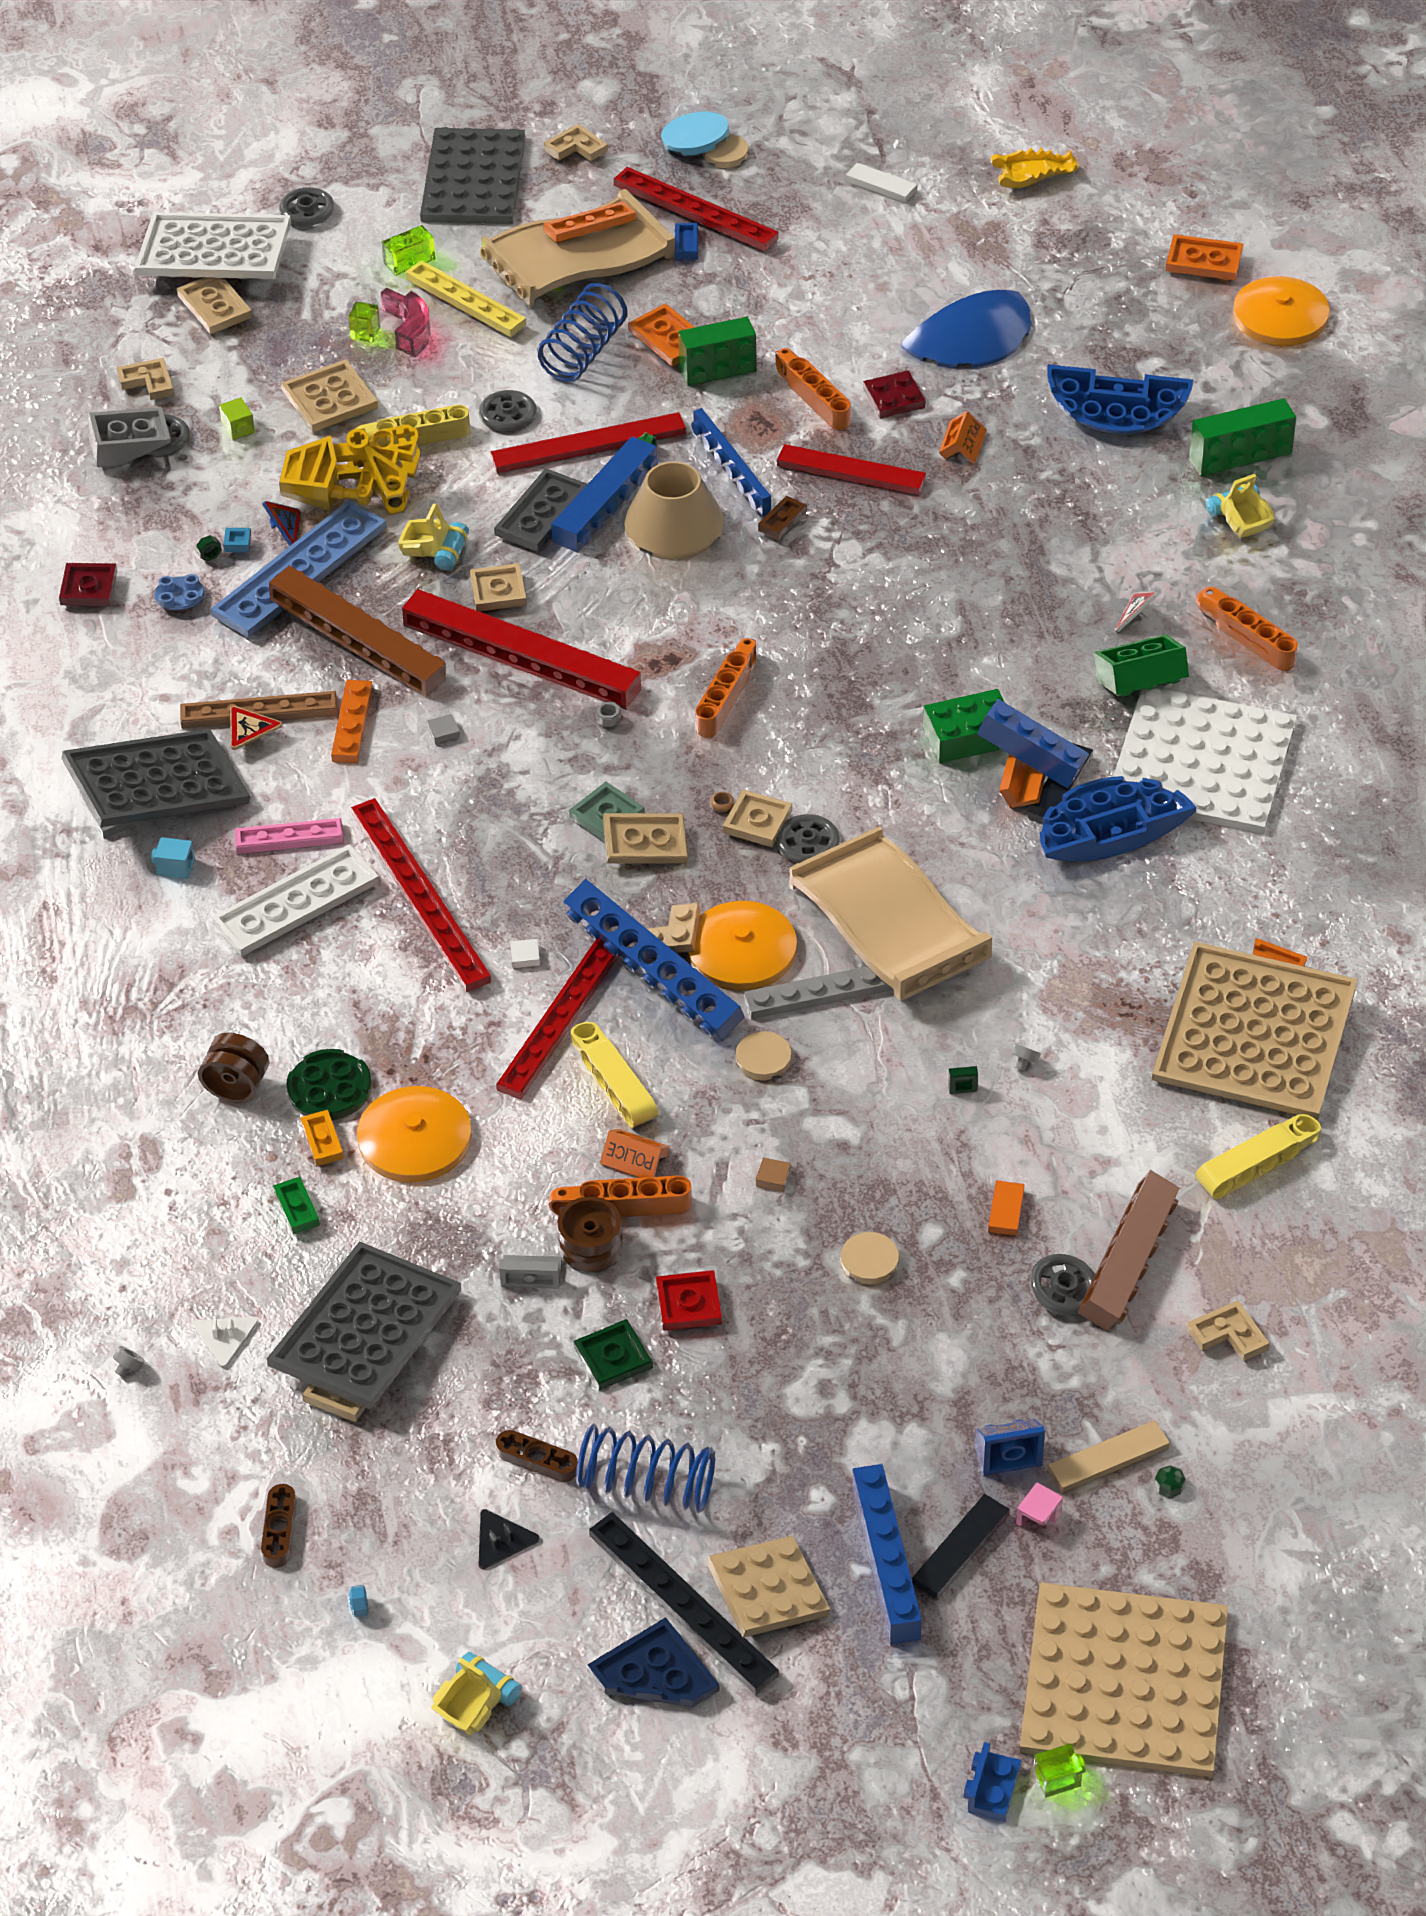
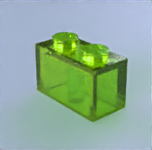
(407, 249)

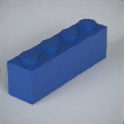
(1032, 743)

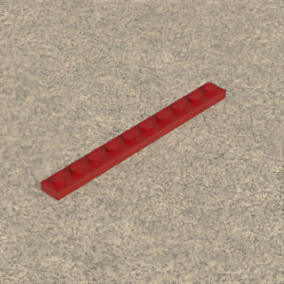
(421, 895)

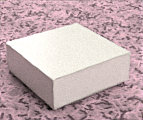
(524, 953)

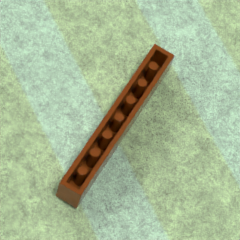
(357, 631)

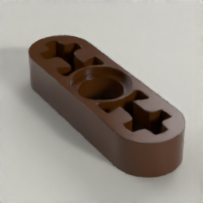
(528, 1445)
(283, 1536)

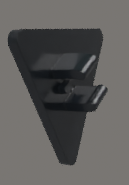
(501, 1538)

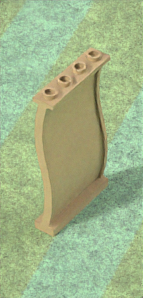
(537, 264)
(890, 913)

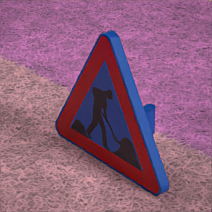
(285, 518)

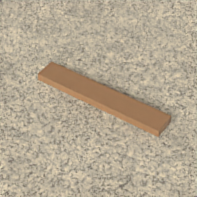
(275, 707)

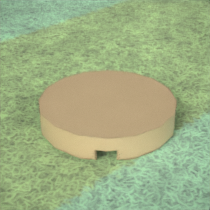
(728, 152)
(763, 1055)
(869, 1258)

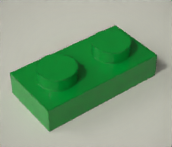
(296, 1205)

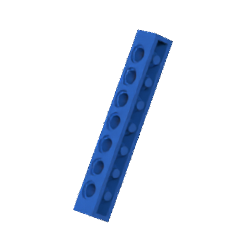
(589, 898)

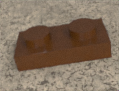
(782, 518)

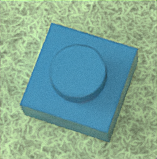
(237, 540)

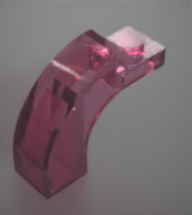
(415, 331)

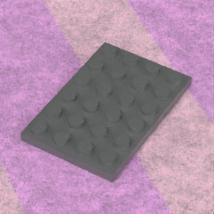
(473, 175)
(155, 777)
(364, 1325)

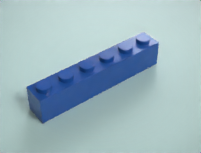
(604, 494)
(886, 1554)

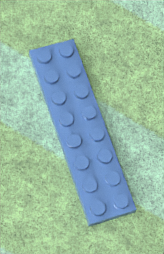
(314, 554)

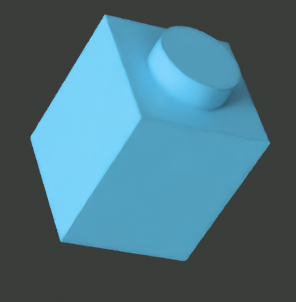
(173, 857)

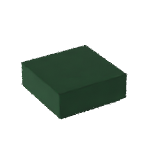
(963, 1080)

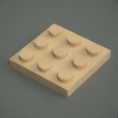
(329, 395)
(768, 1586)

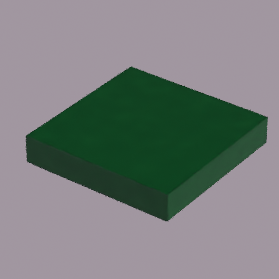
(613, 1354)

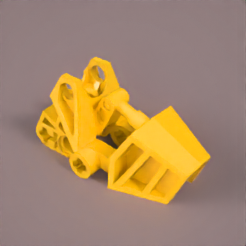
(313, 475)

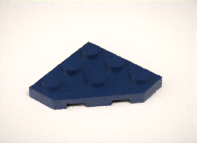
(654, 1668)

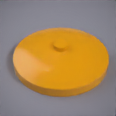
(1281, 311)
(743, 945)
(414, 1134)

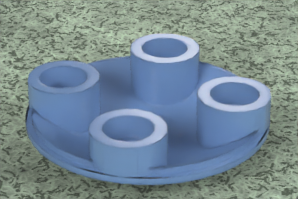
(179, 592)

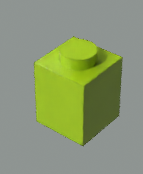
(237, 418)

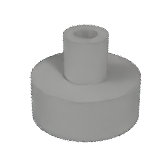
(1024, 1056)
(127, 1361)

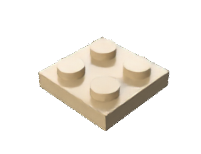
(498, 587)
(757, 818)

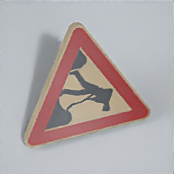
(249, 726)

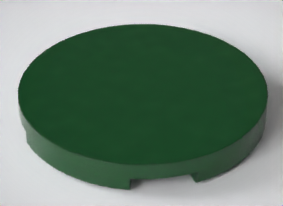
(329, 1082)

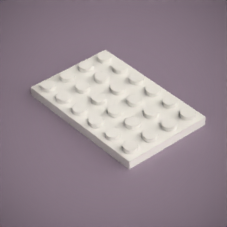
(213, 245)

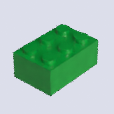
(717, 351)
(1141, 665)
(955, 724)

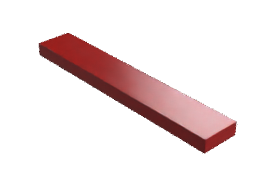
(851, 469)

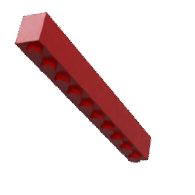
(521, 649)

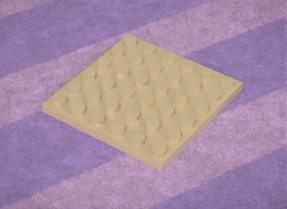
(1255, 1030)
(1125, 1679)

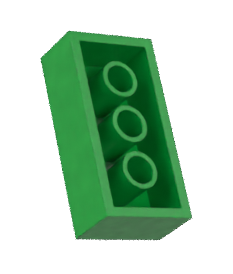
(1242, 436)

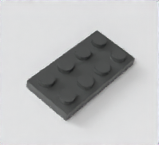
(531, 516)

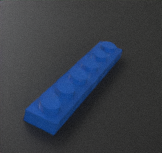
(731, 461)

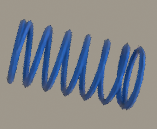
(604, 339)
(707, 1454)

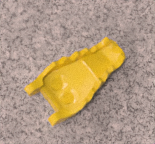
(1029, 167)

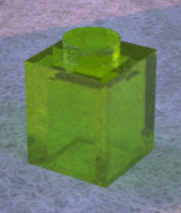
(364, 321)
(1058, 1770)

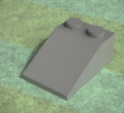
(126, 434)

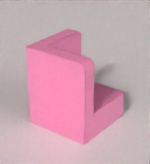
(1039, 1506)

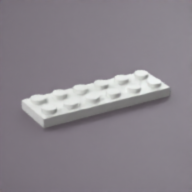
(295, 900)

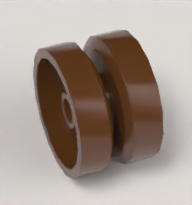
(233, 1067)
(590, 1234)

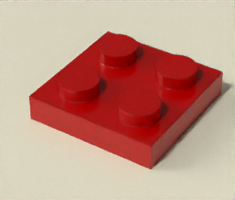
(688, 1300)

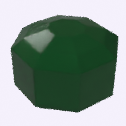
(208, 548)
(1169, 1481)

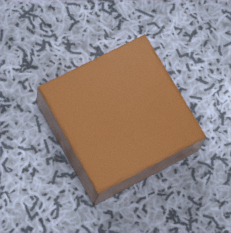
(773, 1174)

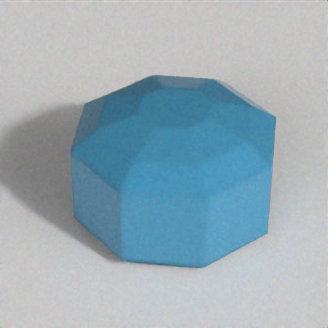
(358, 1601)

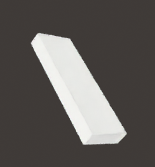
(881, 182)

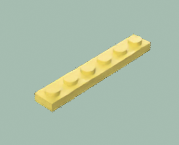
(465, 298)

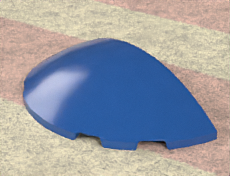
(972, 330)
(1115, 402)
(1111, 818)

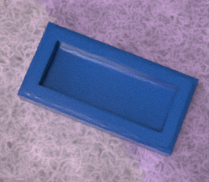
(686, 241)

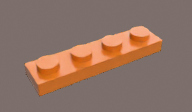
(589, 221)
(352, 721)

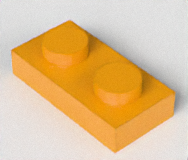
(322, 1138)

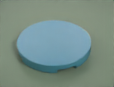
(695, 133)

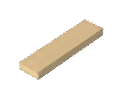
(1108, 1456)

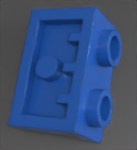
(992, 1784)

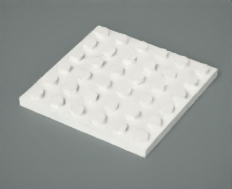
(1212, 752)

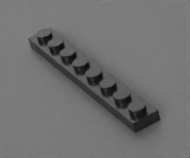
(684, 1603)

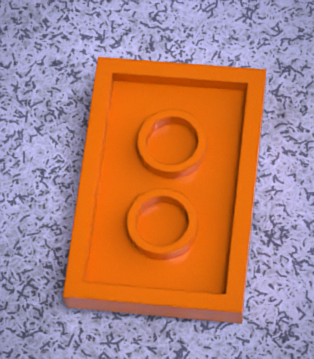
(1204, 257)
(660, 332)

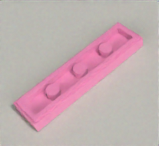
(289, 835)

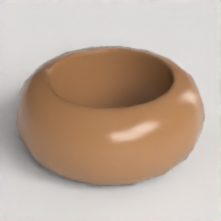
(722, 796)

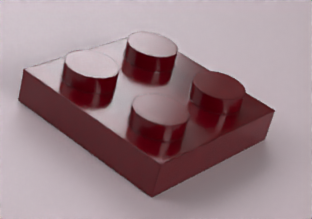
(894, 394)
(88, 584)

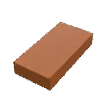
(1006, 1208)

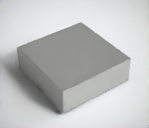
(443, 729)

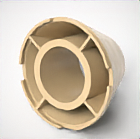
(674, 513)

